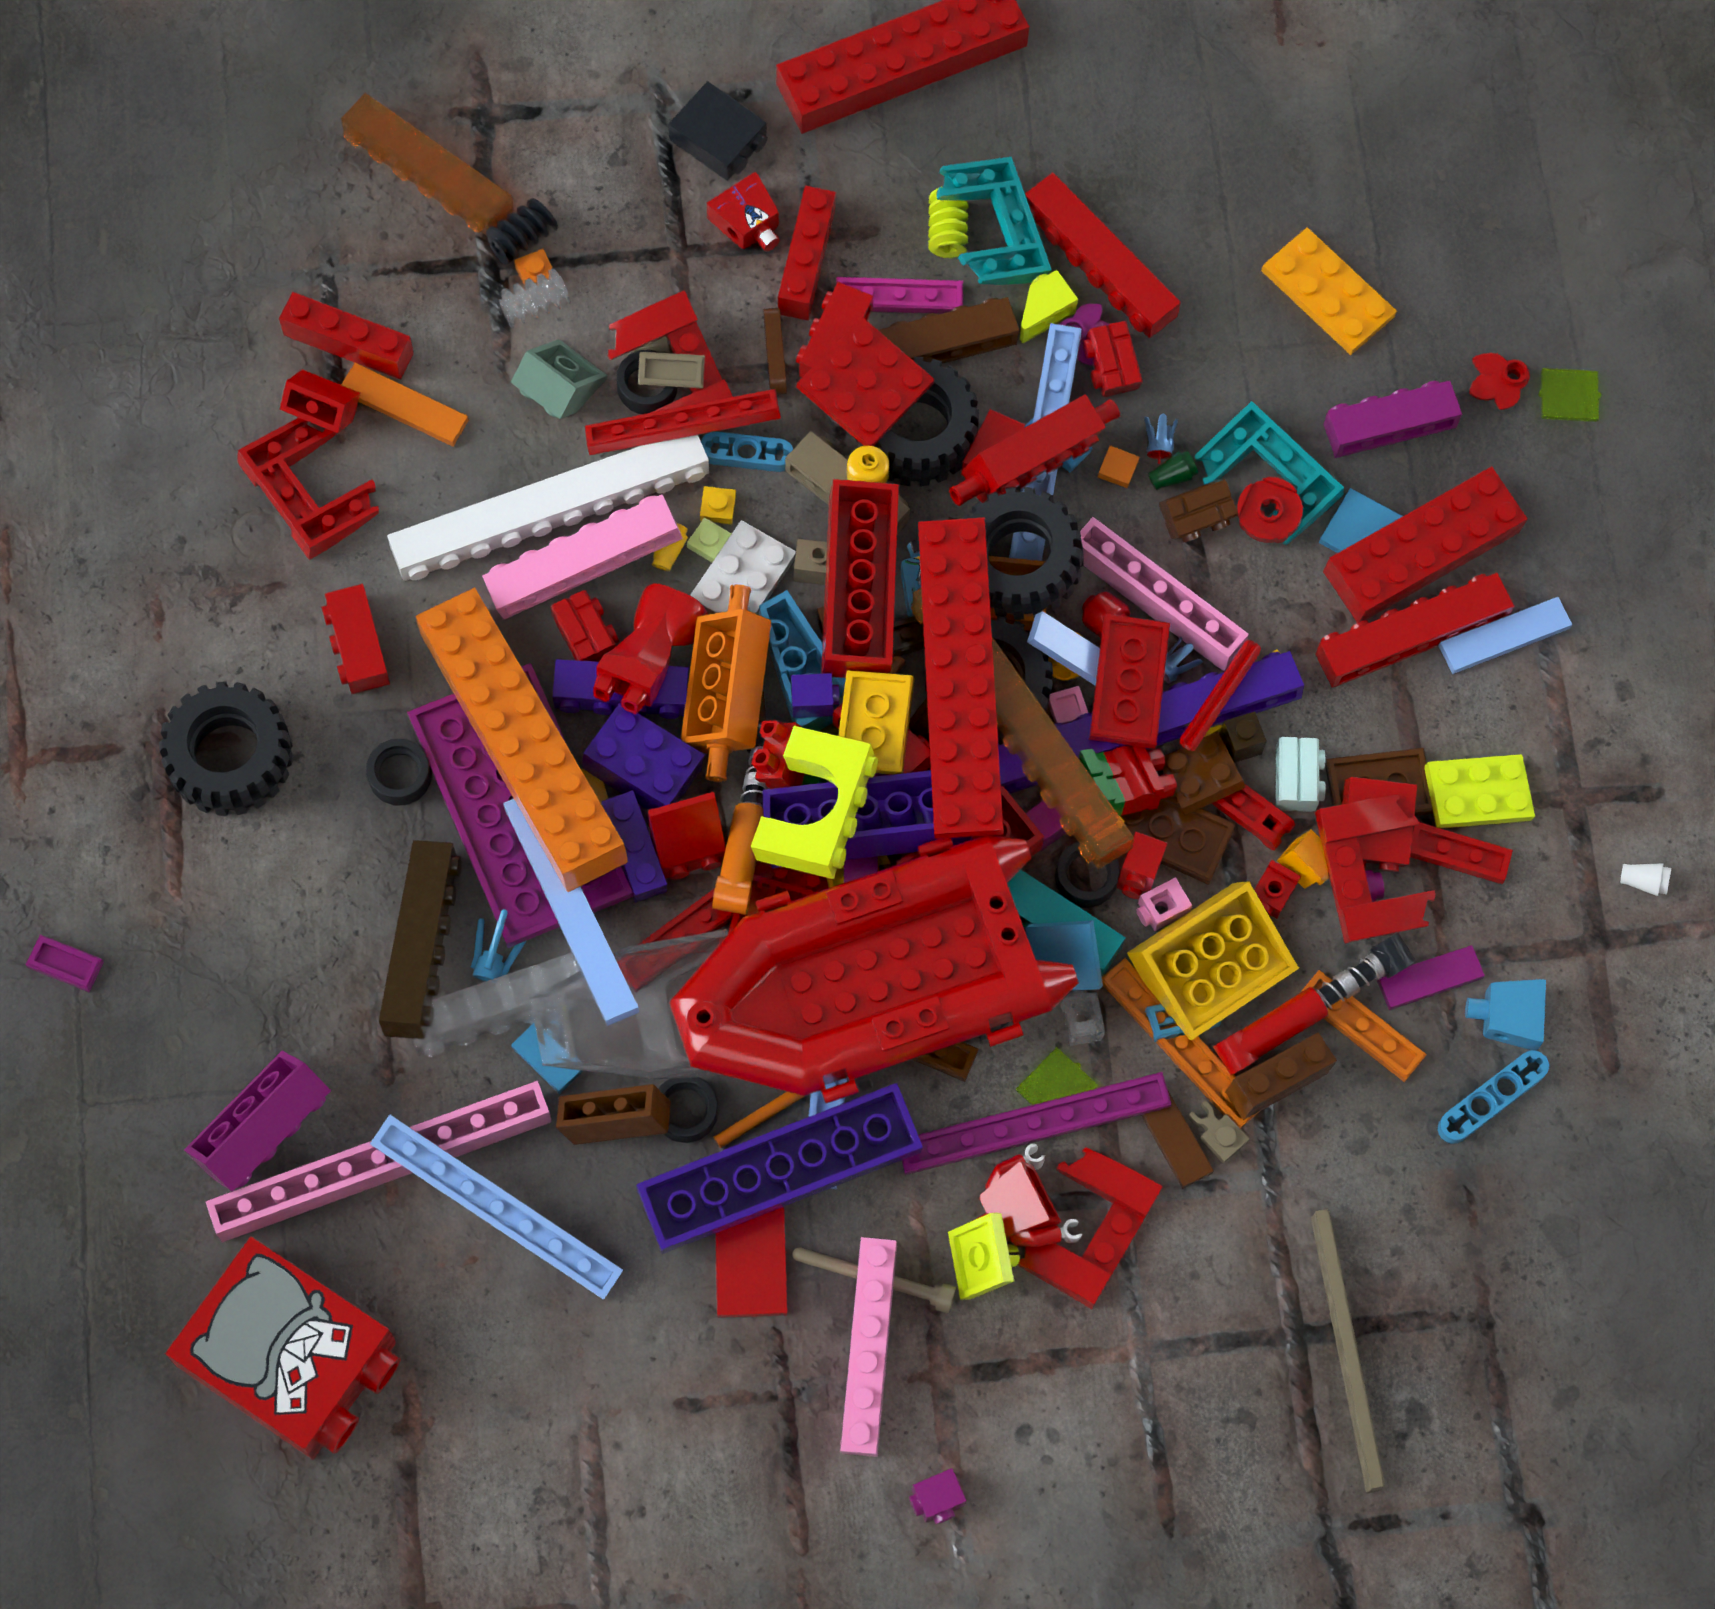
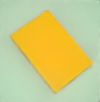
(878, 713)

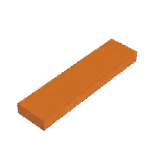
(406, 405)
(1371, 1033)

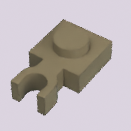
(1221, 1135)

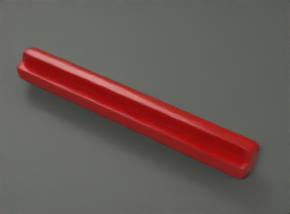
(1220, 695)

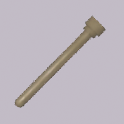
(939, 1296)

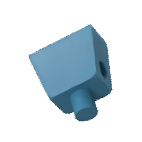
(1512, 1012)

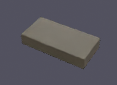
(671, 370)

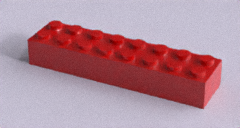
(898, 58)

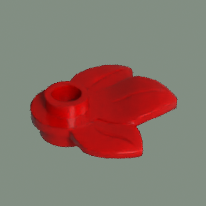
(1494, 379)

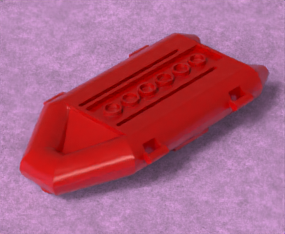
(871, 973)

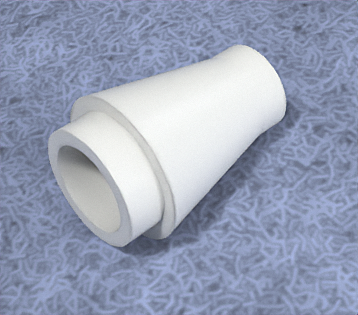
(1647, 877)

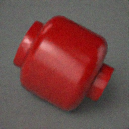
(1101, 604)

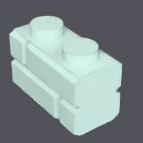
(1298, 774)

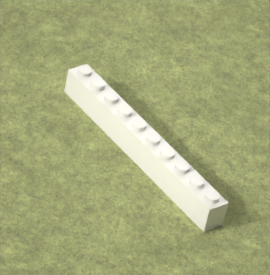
(547, 505)

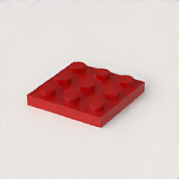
(865, 383)

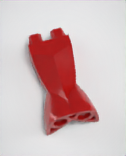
(642, 659)

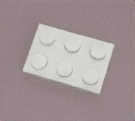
(747, 560)

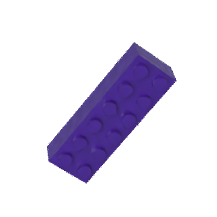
(890, 822)

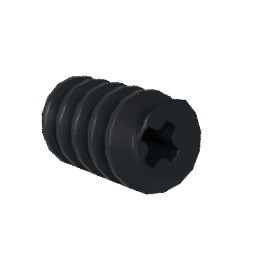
(520, 228)

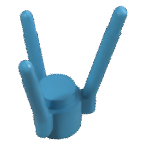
(490, 963)

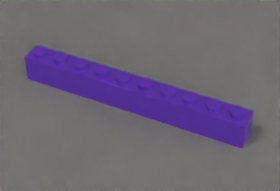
(1265, 686)

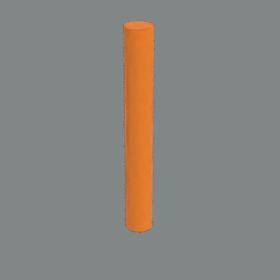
(756, 1118)

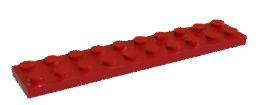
(960, 679)

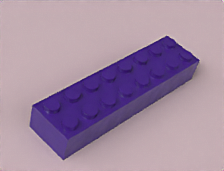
(779, 1168)

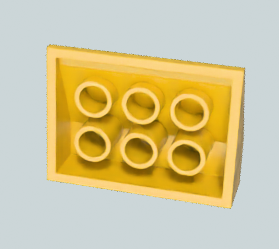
(1214, 959)

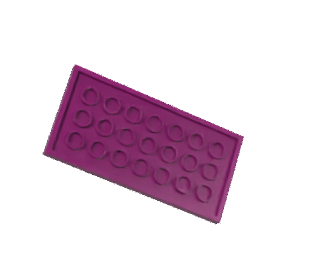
(475, 802)

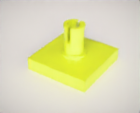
(982, 1256)

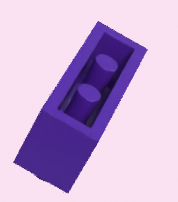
(643, 866)

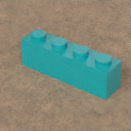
(1041, 904)

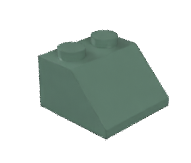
(557, 378)

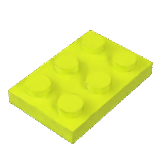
(1479, 791)

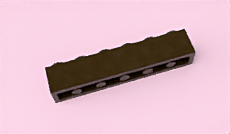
(419, 940)

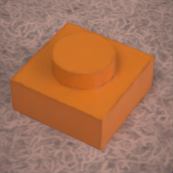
(532, 265)

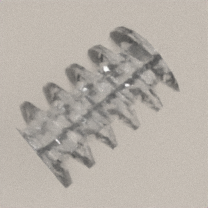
(533, 297)

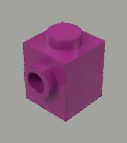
(937, 1497)

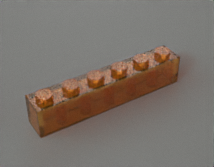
(426, 164)

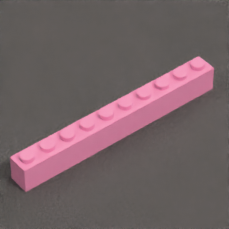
(369, 1167)

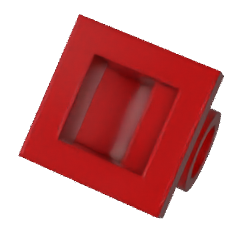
(1280, 879)

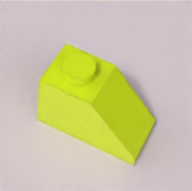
(1047, 302)

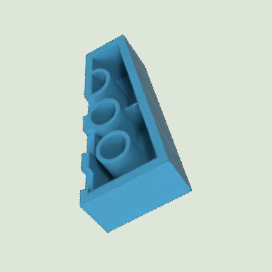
(795, 651)

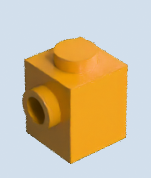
(1306, 859)

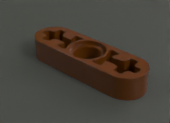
(775, 350)

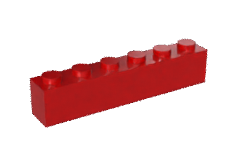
(1102, 256)
(1413, 629)

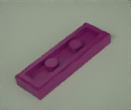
(1431, 977)

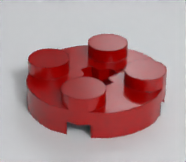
(1262, 493)

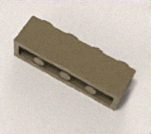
(816, 465)

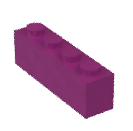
(1392, 418)

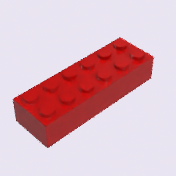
(1424, 545)
(860, 577)

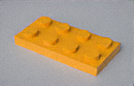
(1329, 291)

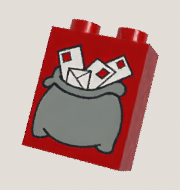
(285, 1350)

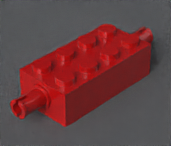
(1034, 450)

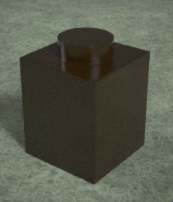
(1243, 737)

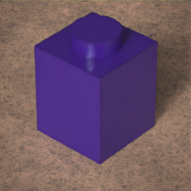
(813, 695)

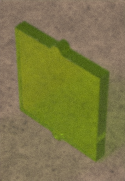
(1569, 394)
(1055, 1079)

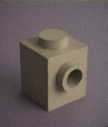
(810, 562)

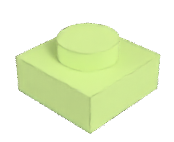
(708, 539)

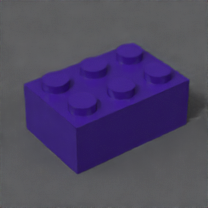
(642, 758)

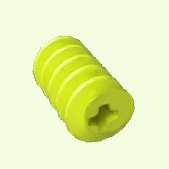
(947, 226)

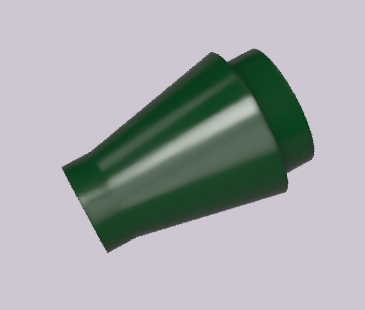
(1173, 471)

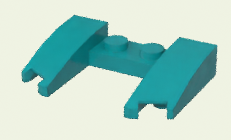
(1000, 182)
(1256, 431)

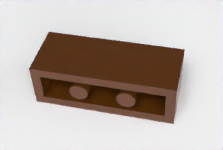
(1280, 1076)
(613, 1114)

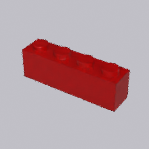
(806, 252)
(346, 335)

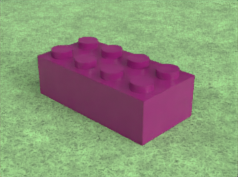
(258, 1121)

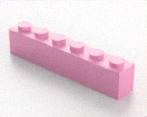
(582, 556)
(1160, 595)
(869, 1347)

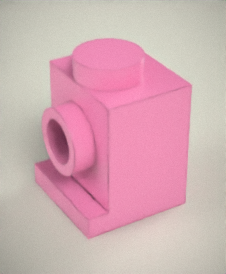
(1167, 895)

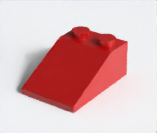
(687, 836)

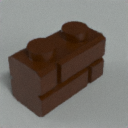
(1198, 510)

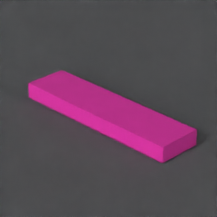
(909, 294)

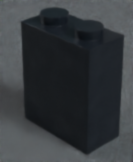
(718, 131)

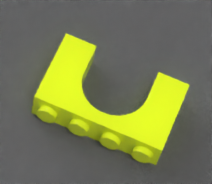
(820, 845)

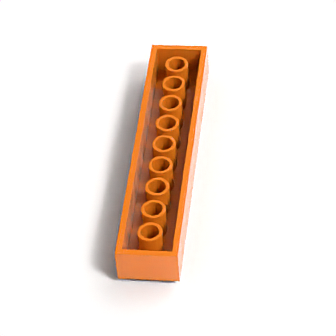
(522, 740)

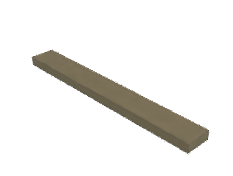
(1347, 1351)

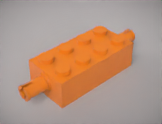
(726, 682)

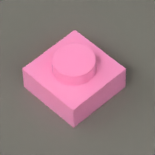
(1067, 705)

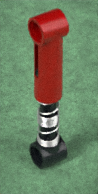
(1311, 1005)

